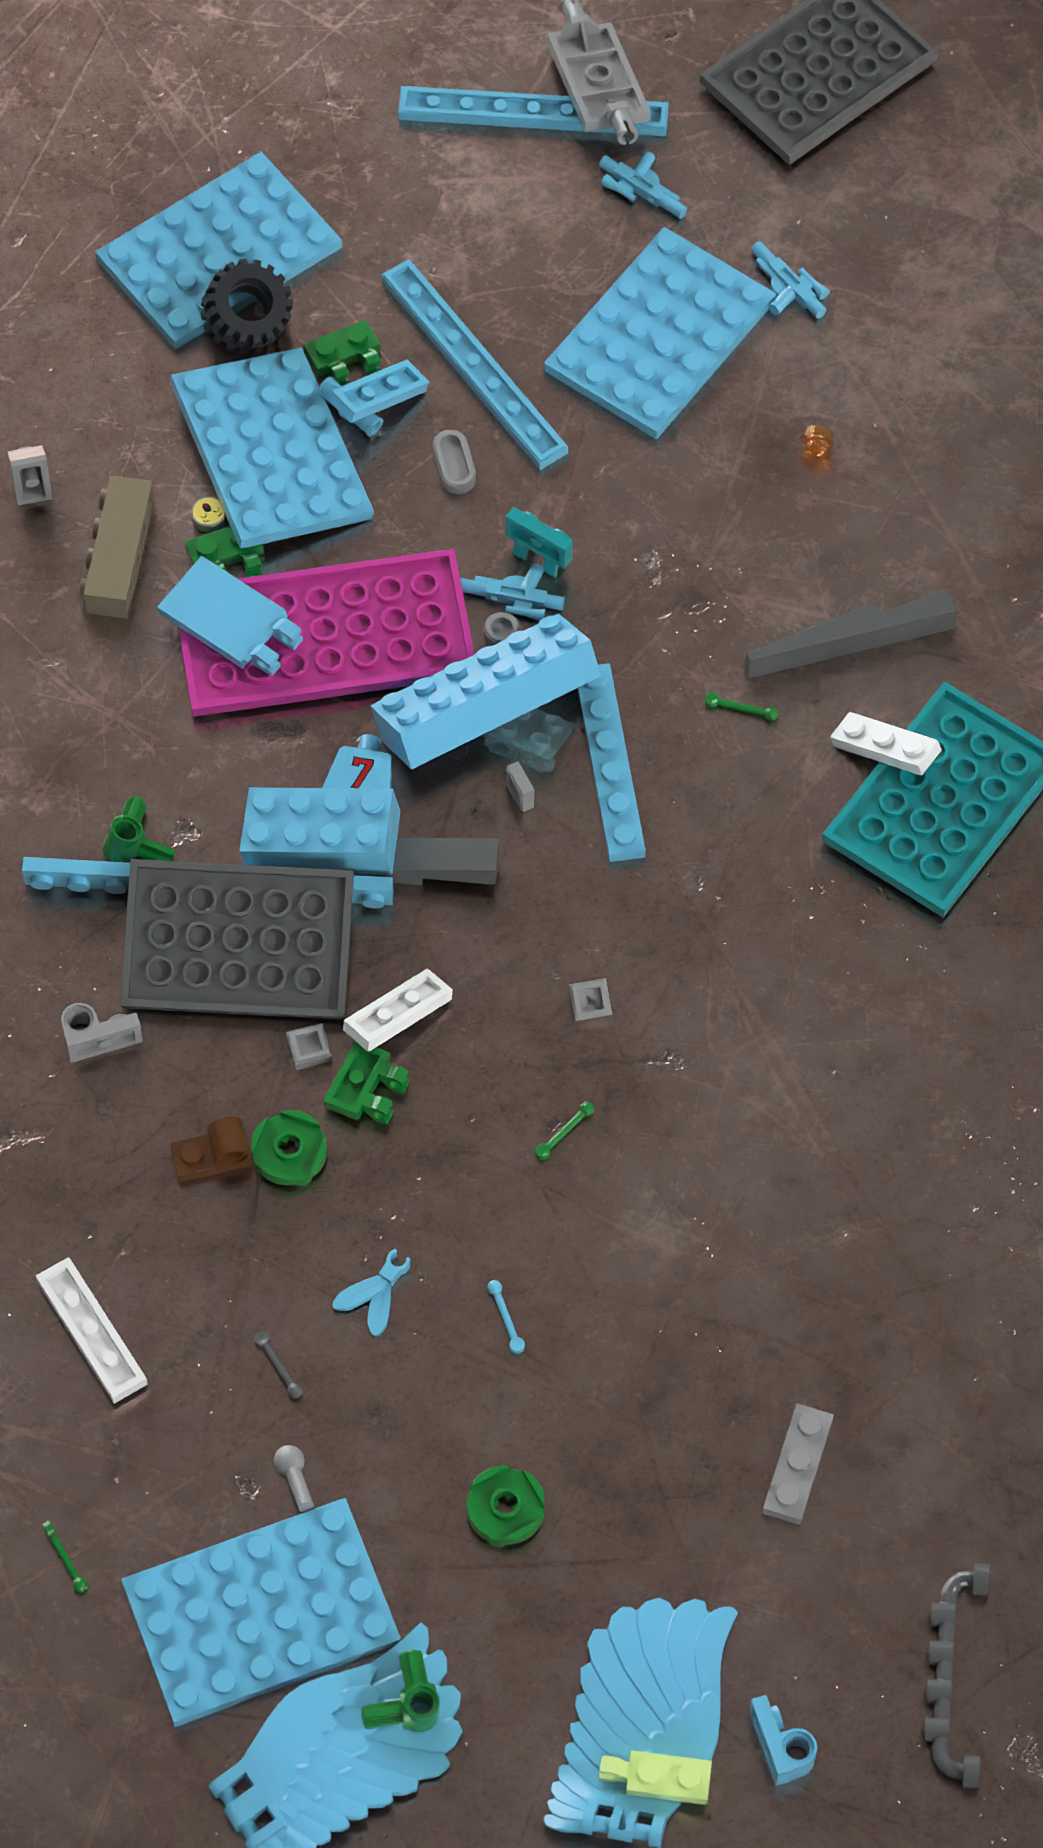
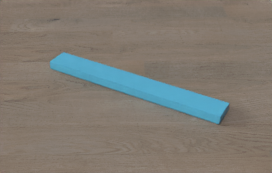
(508, 110)
(474, 364)

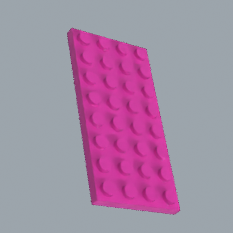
(360, 629)

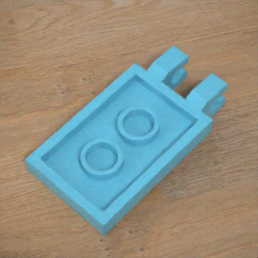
(229, 616)

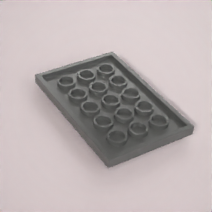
(817, 71)
(237, 939)

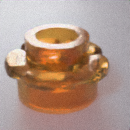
(817, 440)

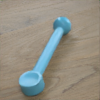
(516, 1344)

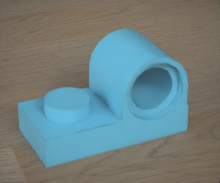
(774, 1744)

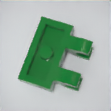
(344, 347)
(223, 550)
(357, 1079)

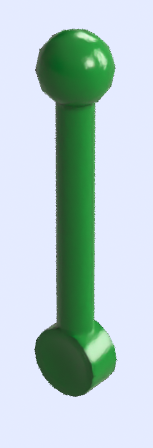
(712, 700)
(543, 1150)
(80, 1584)

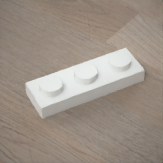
(885, 743)
(397, 1010)

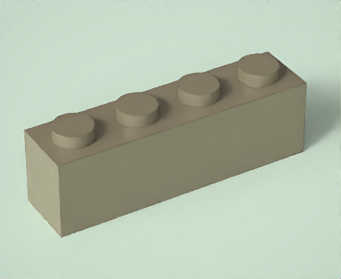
(118, 547)

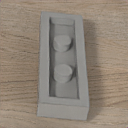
(798, 1464)

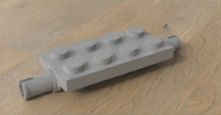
(597, 74)

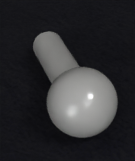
(289, 1463)

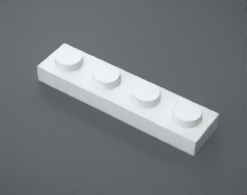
(91, 1330)

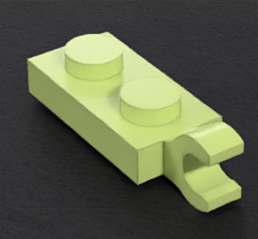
(660, 1776)

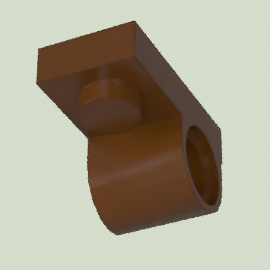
(217, 1152)

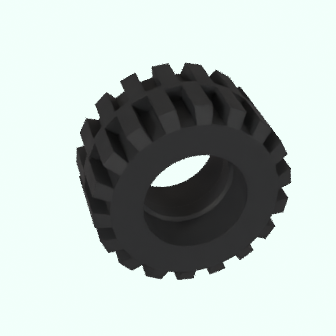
(257, 282)

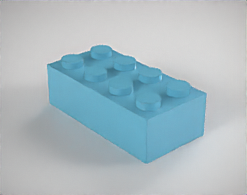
(321, 829)

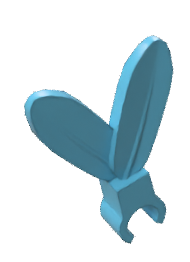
(375, 1289)

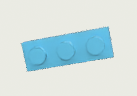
(378, 391)

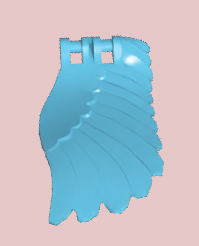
(644, 1691)
(322, 1767)

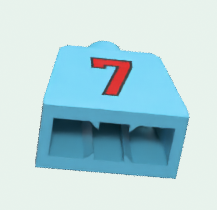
(361, 766)

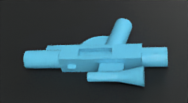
(642, 182)
(788, 284)
(516, 591)

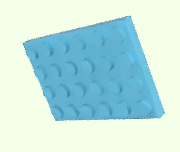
(235, 217)
(659, 332)
(271, 447)
(260, 1612)

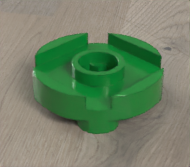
(294, 1168)
(497, 1526)

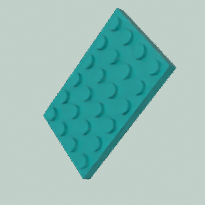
(943, 826)

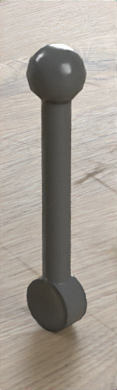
(262, 1341)

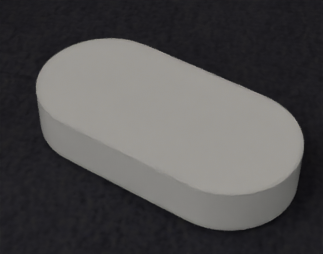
(454, 461)

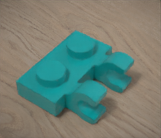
(538, 537)

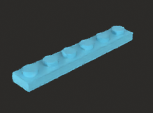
(611, 768)

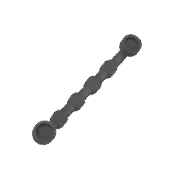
(940, 1689)

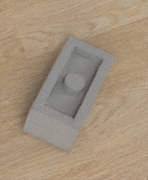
(97, 1038)

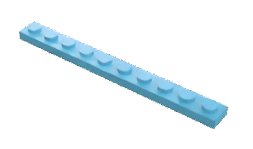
(114, 878)

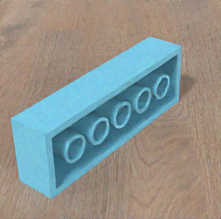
(485, 690)

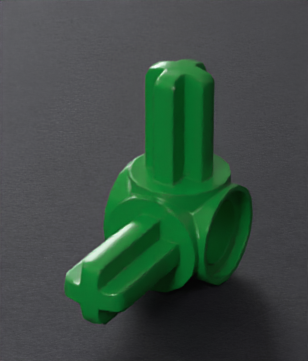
(126, 836)
(415, 1690)

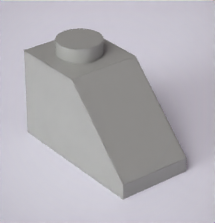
(30, 475)

